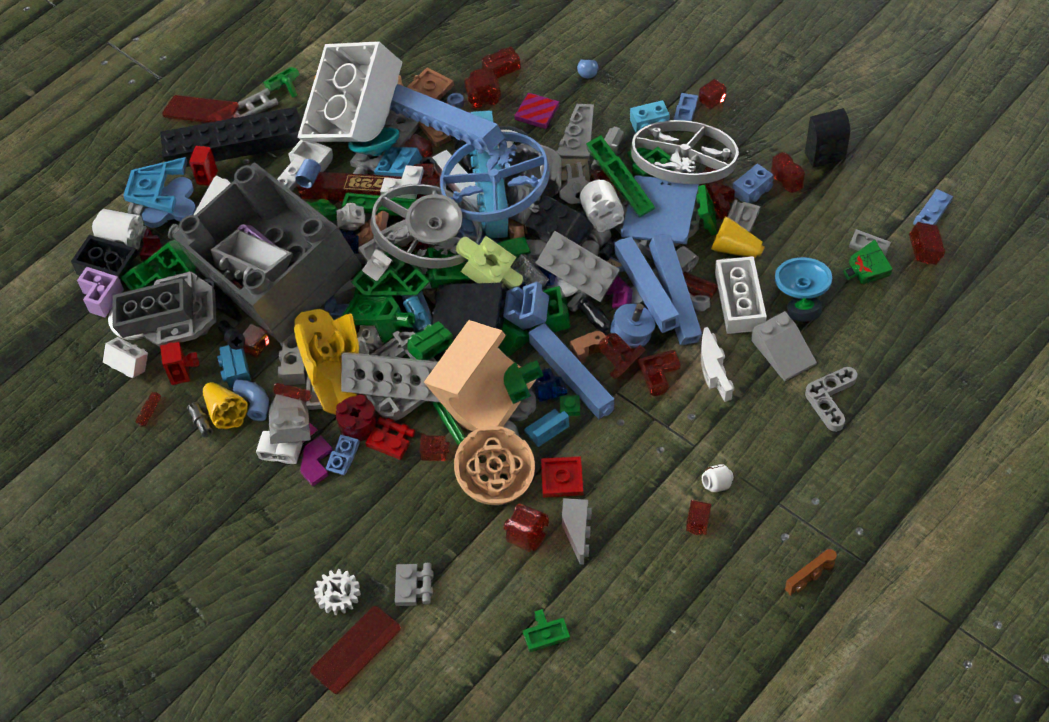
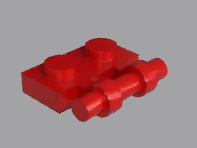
(389, 443)

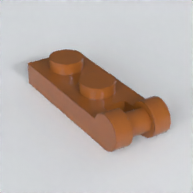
(811, 571)

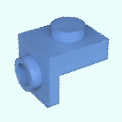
(334, 309)

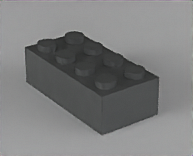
(152, 307)

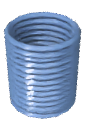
(308, 173)

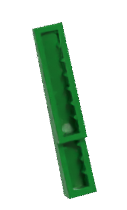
(620, 176)

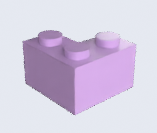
(99, 290)

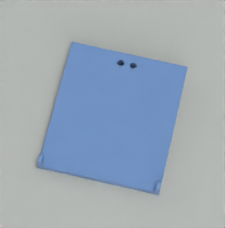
(672, 211)

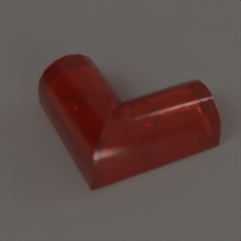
(653, 370)

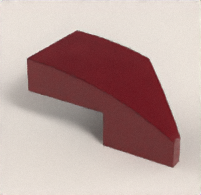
(151, 245)

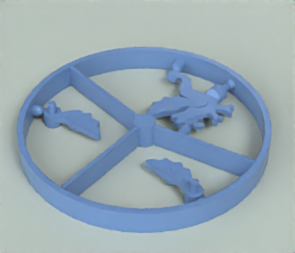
(496, 175)

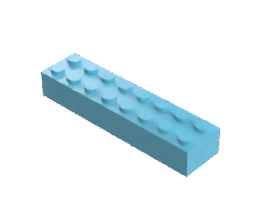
(492, 229)

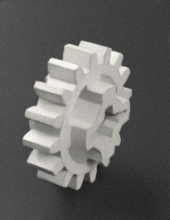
(333, 599)

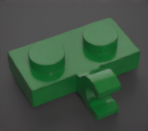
(545, 633)

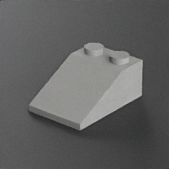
(783, 346)

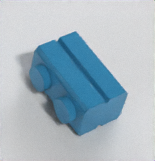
(234, 365)

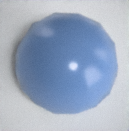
(587, 68)

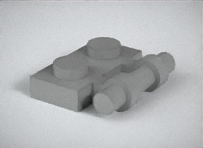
(406, 584)

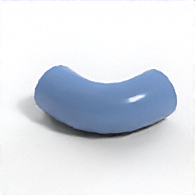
(256, 396)

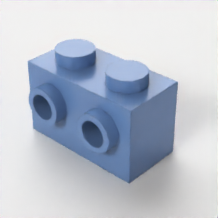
(753, 184)

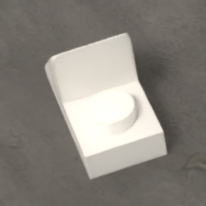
(377, 265)

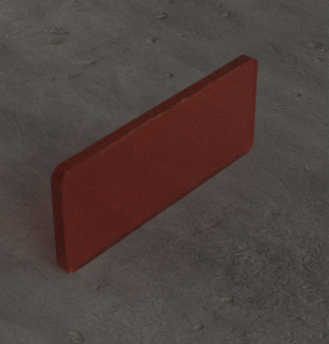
(199, 109)
(355, 650)

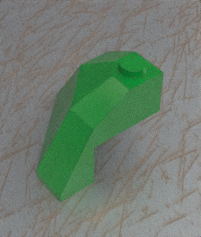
(164, 263)
(398, 279)

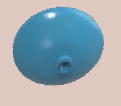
(803, 277)

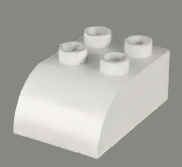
(350, 93)

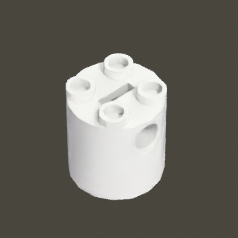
(601, 205)
(119, 227)

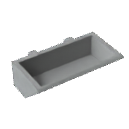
(244, 253)

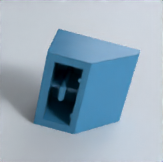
(396, 159)

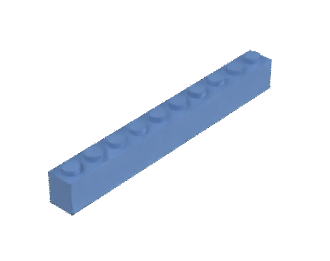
(446, 118)

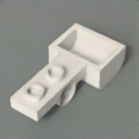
(299, 153)

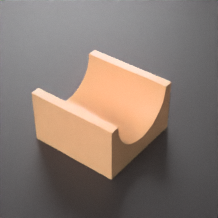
(472, 378)

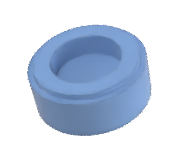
(456, 99)

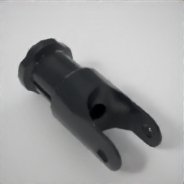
(594, 315)

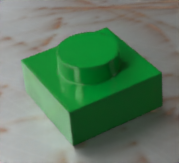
(570, 405)

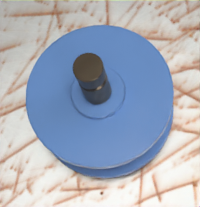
(633, 324)

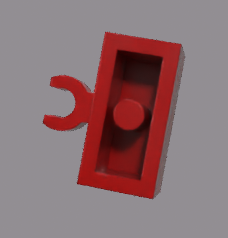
(176, 362)

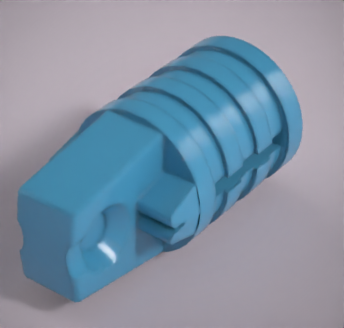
(415, 306)

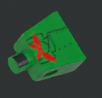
(868, 264)

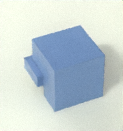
(526, 306)

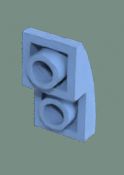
(343, 455)

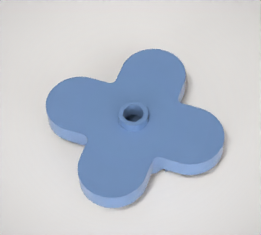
(182, 190)

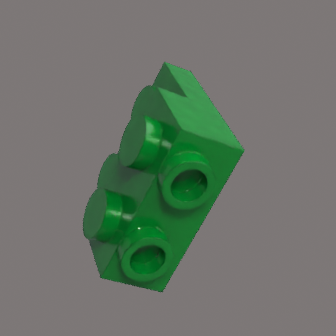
(447, 275)

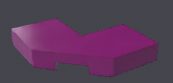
(621, 293)
(310, 465)

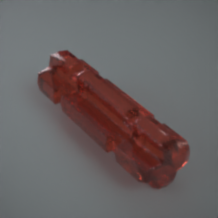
(292, 392)
(148, 409)

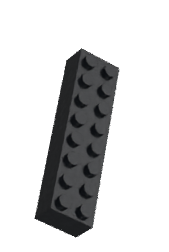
(235, 136)

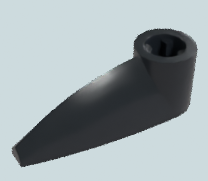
(223, 303)

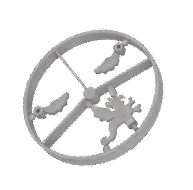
(684, 151)
(387, 242)

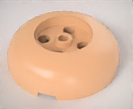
(491, 443)

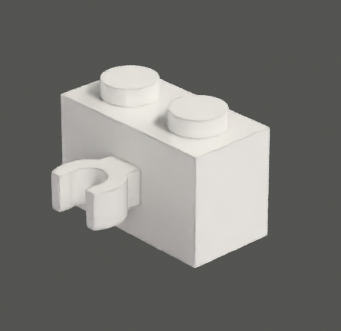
(125, 357)

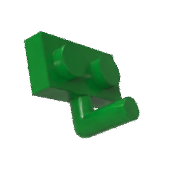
(284, 77)

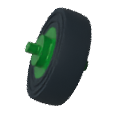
(804, 309)

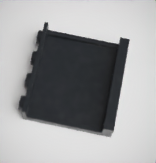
(472, 302)

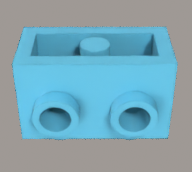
(648, 114)

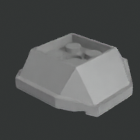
(203, 313)

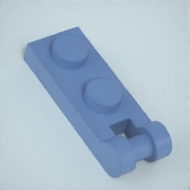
(934, 208)

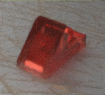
(721, 196)

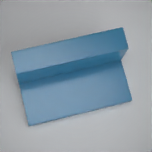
(547, 427)

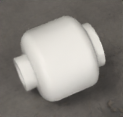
(717, 478)

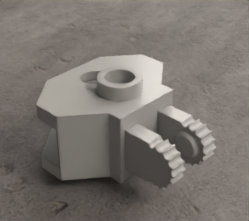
(573, 185)

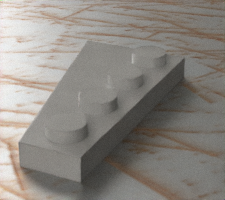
(577, 133)

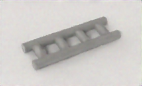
(252, 110)

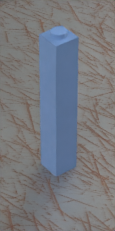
(647, 284)
(674, 284)
(571, 371)

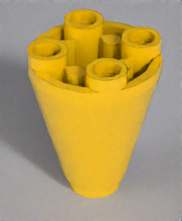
(224, 406)

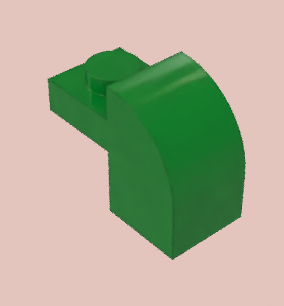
(516, 379)

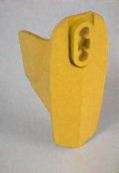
(324, 356)

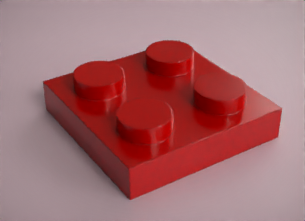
(562, 476)

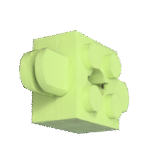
(482, 269)

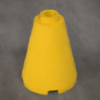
(736, 240)

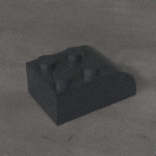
(827, 138)
(559, 218)
(104, 257)

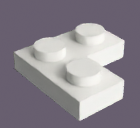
(411, 175)

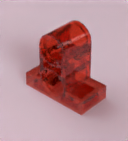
(614, 353)

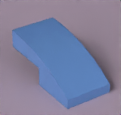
(686, 107)

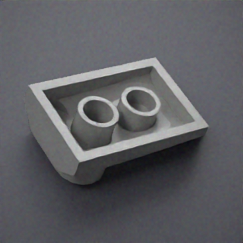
(288, 420)

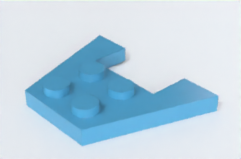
(147, 183)

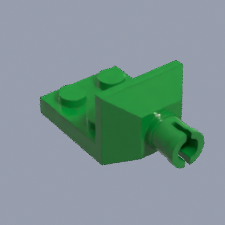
(379, 312)

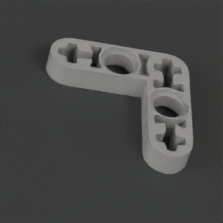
(824, 396)

